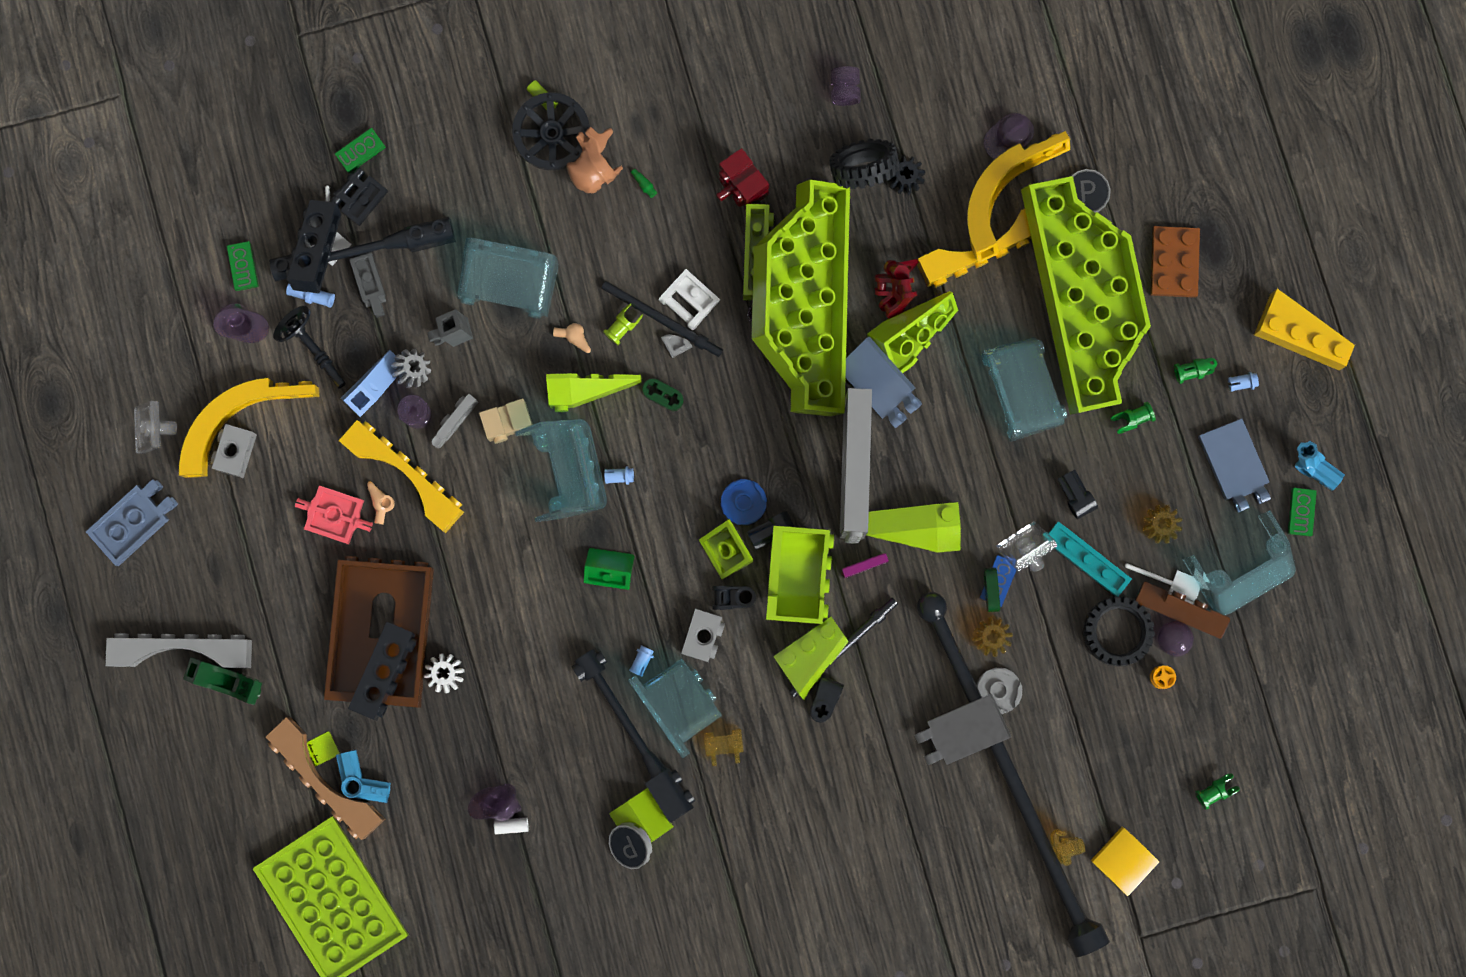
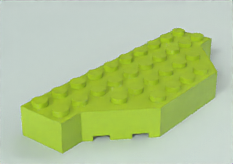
(1088, 292)
(803, 298)

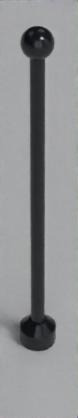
(1085, 934)

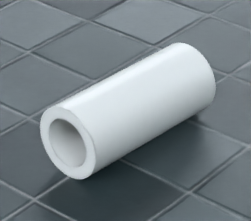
(511, 826)

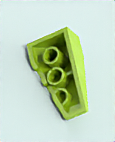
(911, 331)
(572, 391)
(925, 527)

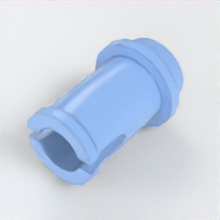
(1244, 381)
(619, 475)
(641, 661)

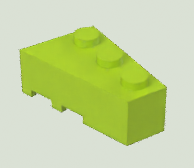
(811, 655)

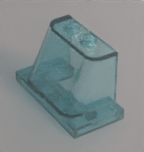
(678, 703)

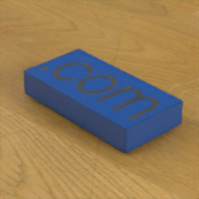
(1005, 576)

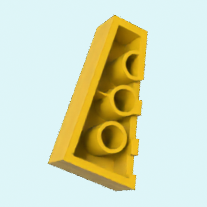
(1300, 331)

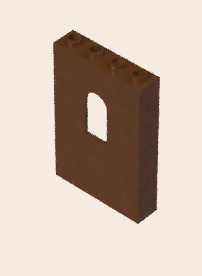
(351, 620)

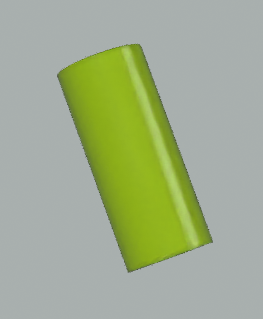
(536, 89)

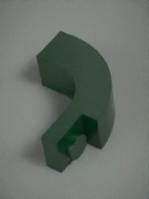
(223, 680)

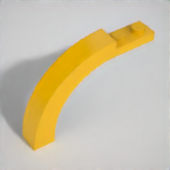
(994, 180)
(213, 417)

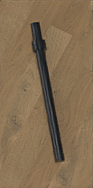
(700, 341)
(877, 616)

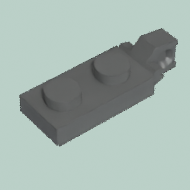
(369, 282)

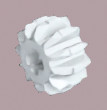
(445, 664)

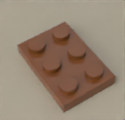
(1175, 261)

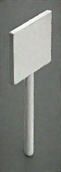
(1182, 582)

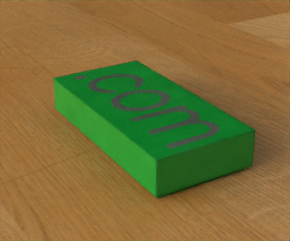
(360, 150)
(242, 266)
(1302, 512)

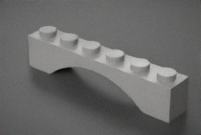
(130, 652)

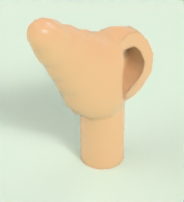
(574, 334)
(381, 502)

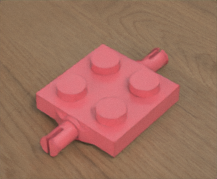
(333, 514)

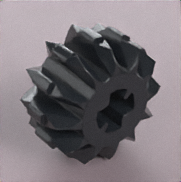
(914, 179)

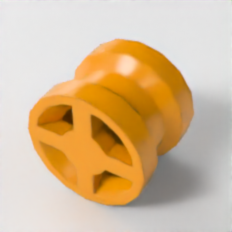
(1167, 675)

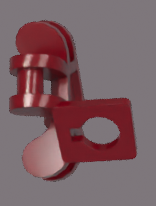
(901, 286)

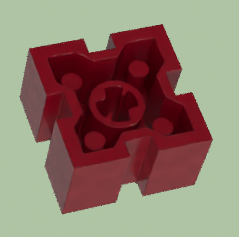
(741, 179)

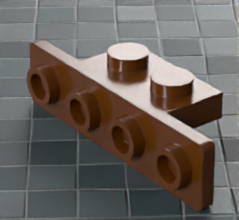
(1181, 609)

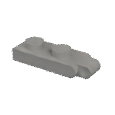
(452, 422)

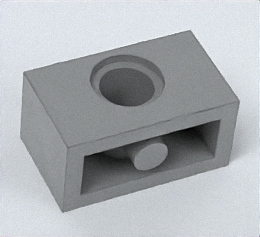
(236, 464)
(703, 621)

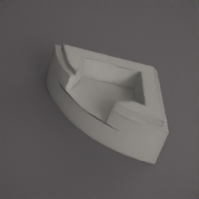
(676, 344)

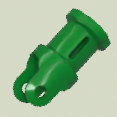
(1195, 369)
(1135, 417)
(1216, 791)

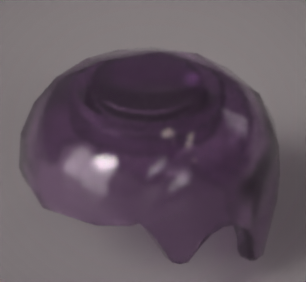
(1175, 638)

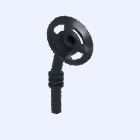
(293, 325)

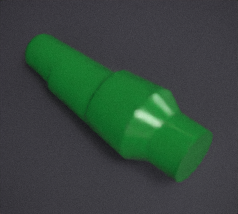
(645, 185)

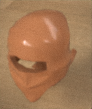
(591, 167)

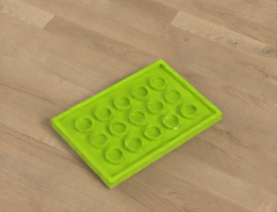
(330, 901)

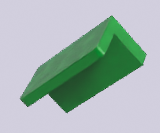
(608, 568)

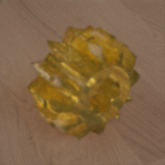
(1164, 533)
(998, 643)

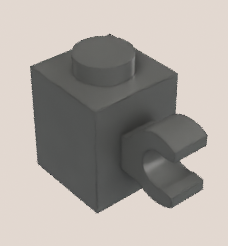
(452, 328)

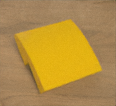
(1124, 861)

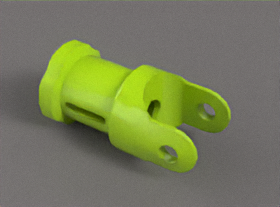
(620, 327)

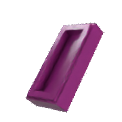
(864, 565)

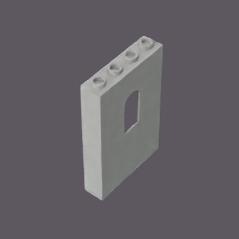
(855, 465)

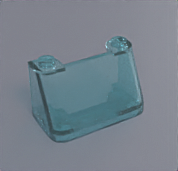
(507, 276)
(1024, 387)

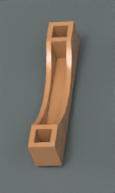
(292, 744)

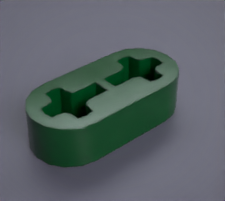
(659, 399)
(991, 590)

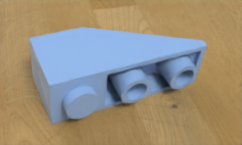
(371, 385)

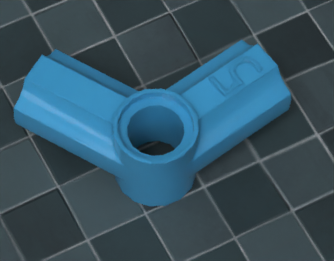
(1314, 465)
(368, 789)

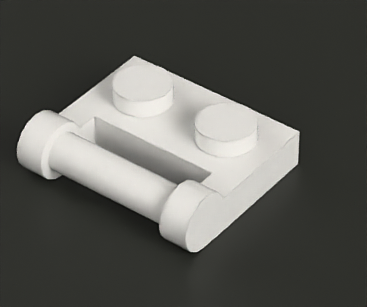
(695, 294)

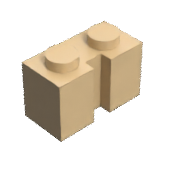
(505, 420)

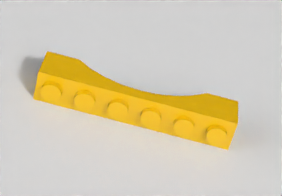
(943, 264)
(366, 445)

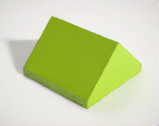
(726, 549)
(644, 813)

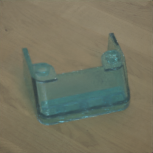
(573, 466)
(1229, 596)

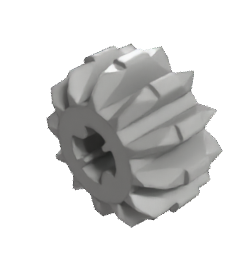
(419, 368)

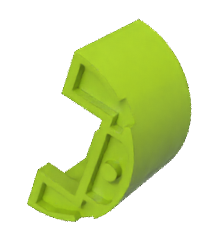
(799, 574)

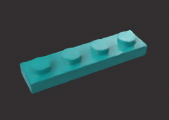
(1089, 560)

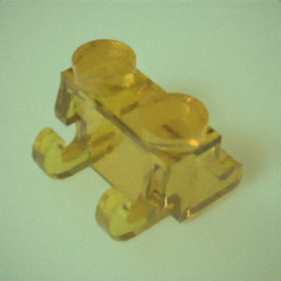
(723, 745)
(1066, 847)

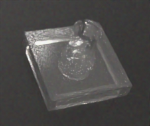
(149, 427)
(1027, 547)

